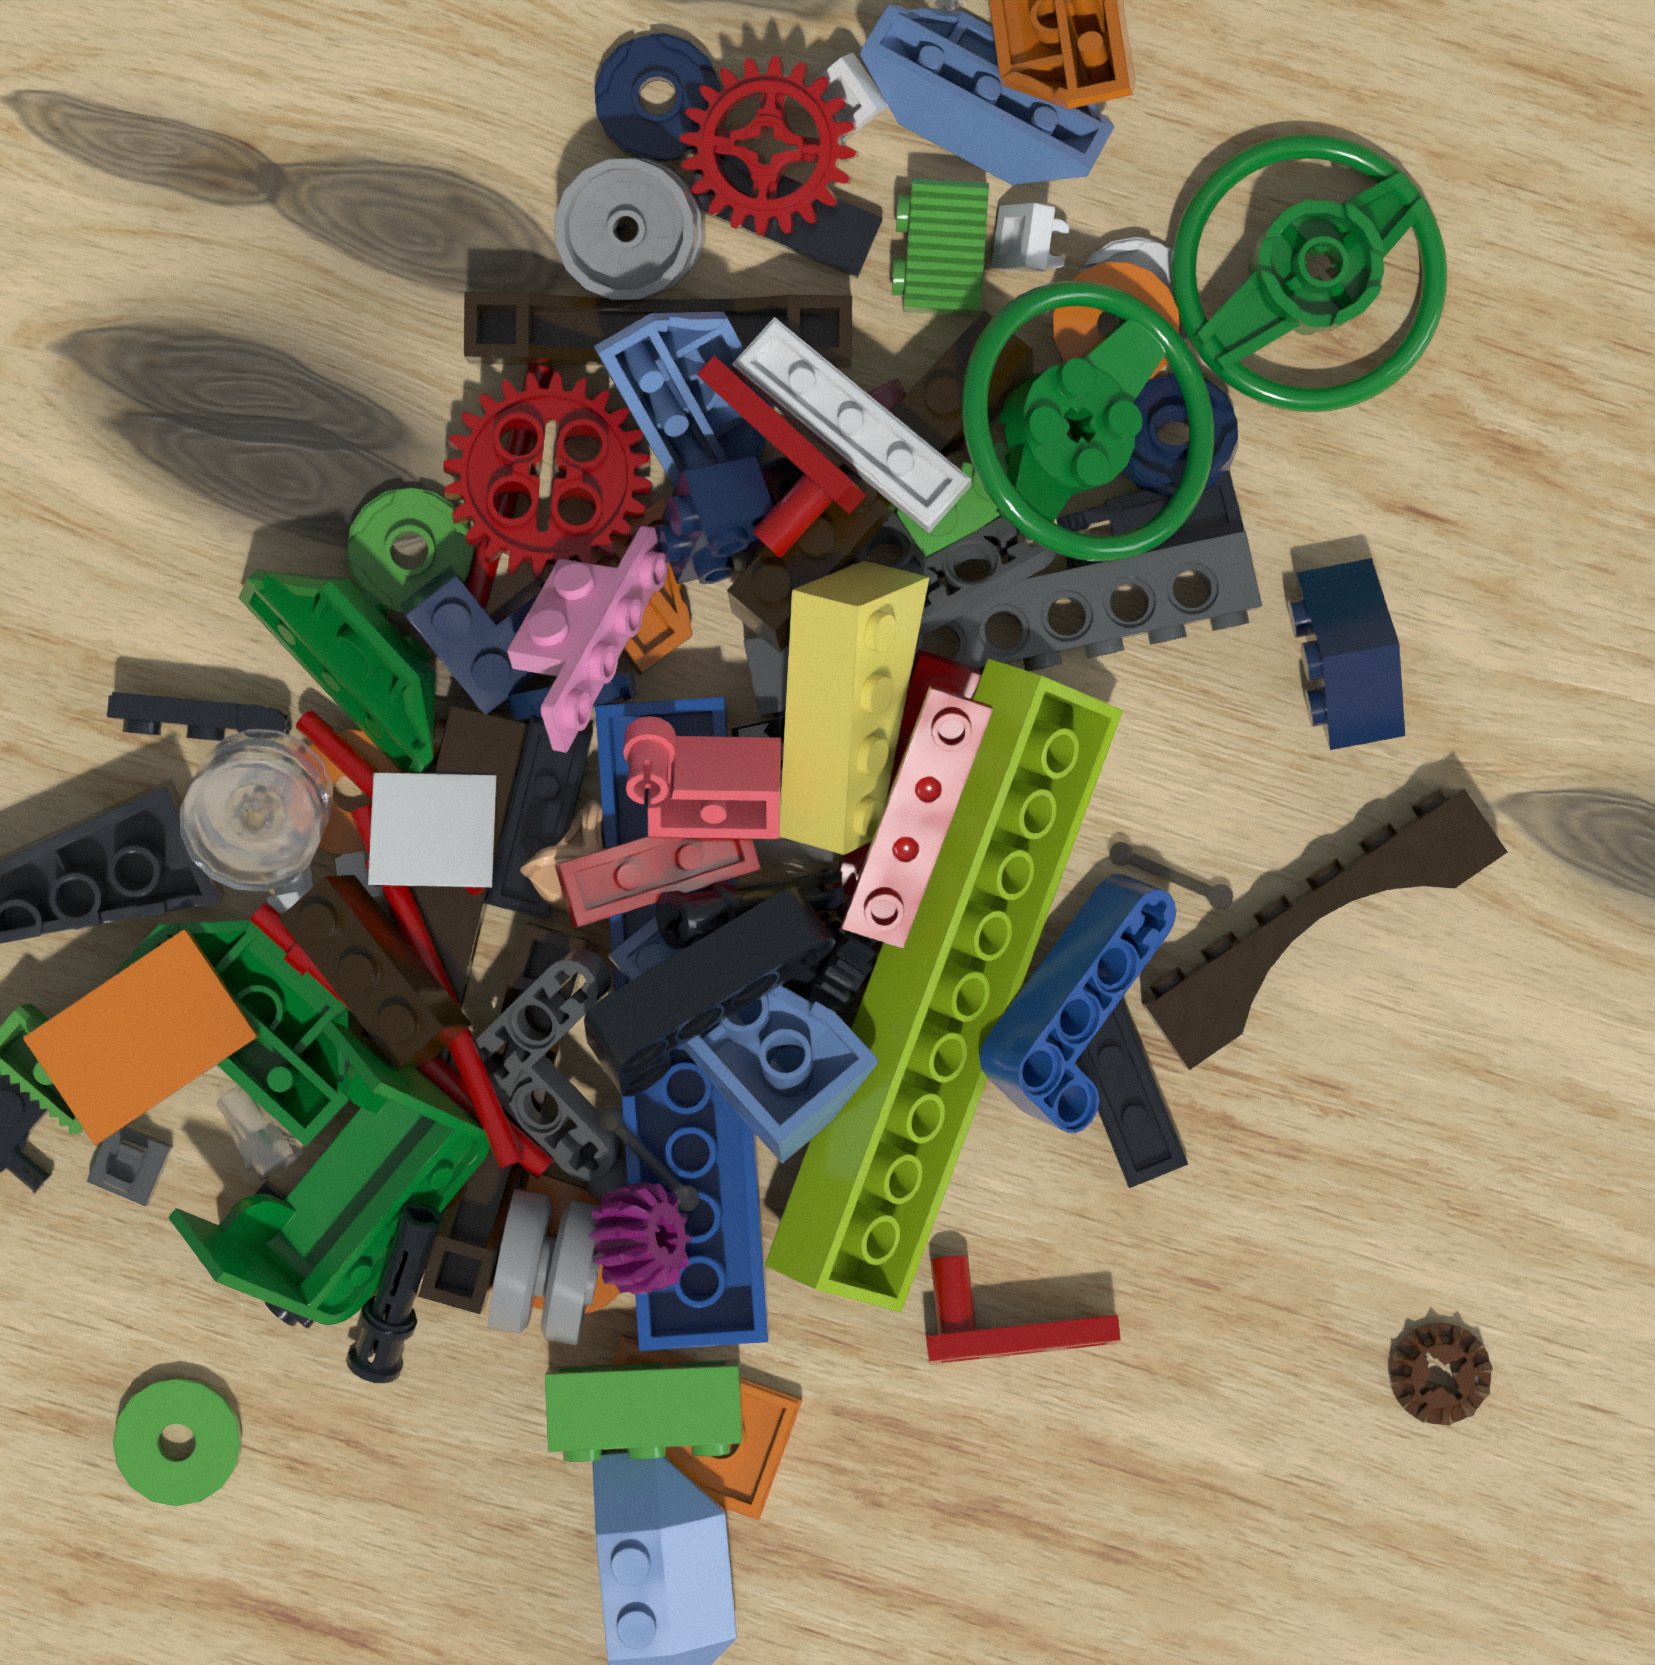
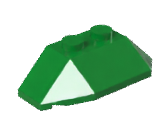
(354, 657)
(292, 1063)

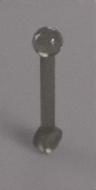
(1218, 895)
(611, 1119)

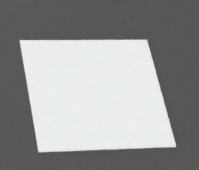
(432, 830)

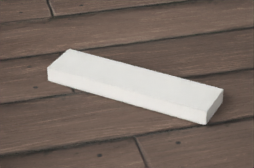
(851, 425)

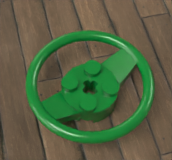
(1281, 291)
(1096, 402)

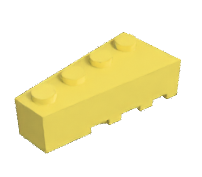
(846, 701)

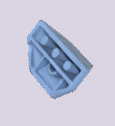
(947, 87)
(677, 412)
(661, 1564)

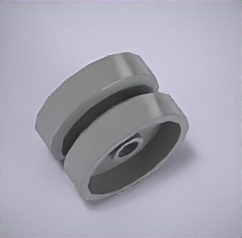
(667, 220)
(544, 1267)

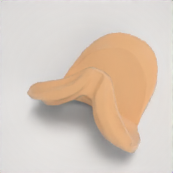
(580, 840)

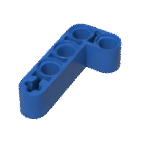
(1071, 997)

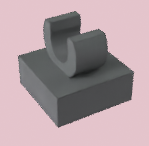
(130, 1165)

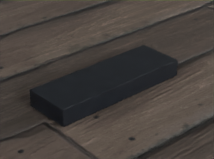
(838, 238)
(537, 815)
(1130, 1102)

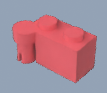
(704, 782)

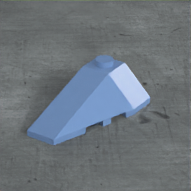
(774, 1061)

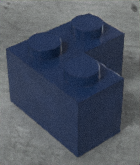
(469, 637)
(1349, 654)

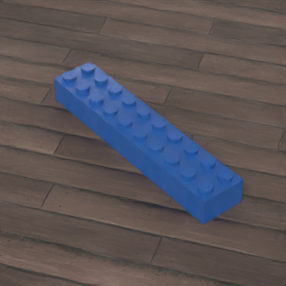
(683, 1114)

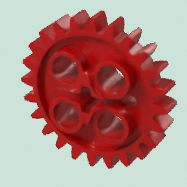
(490, 471)

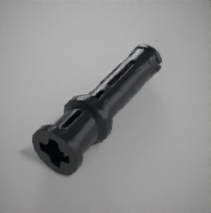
(696, 915)
(389, 1315)

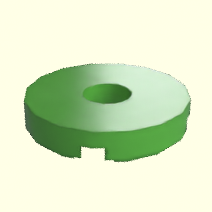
(386, 520)
(140, 1449)

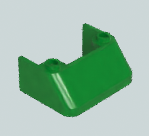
(334, 1231)

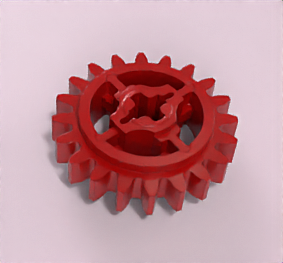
(714, 141)

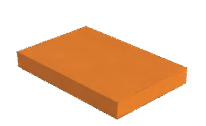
(141, 1036)
(746, 1474)

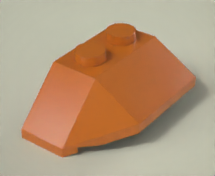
(1064, 49)

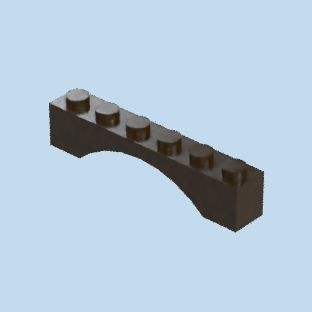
(565, 329)
(833, 541)
(1212, 1002)
(475, 1218)

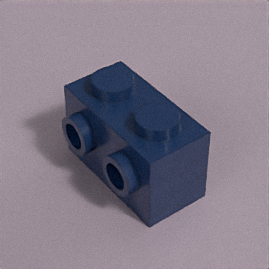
(712, 520)

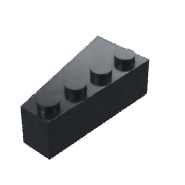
(103, 870)

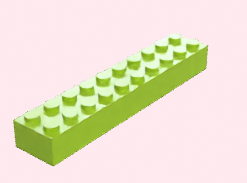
(890, 1152)

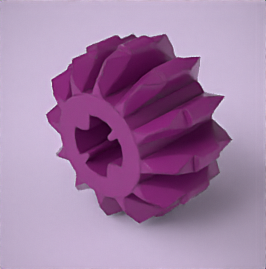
(640, 1238)

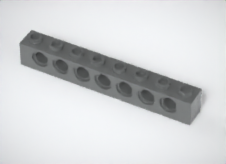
(1220, 561)

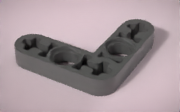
(981, 544)
(531, 1070)

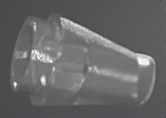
(257, 1135)

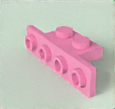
(582, 629)

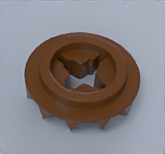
(1410, 1372)

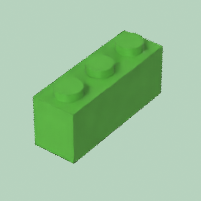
(644, 1408)

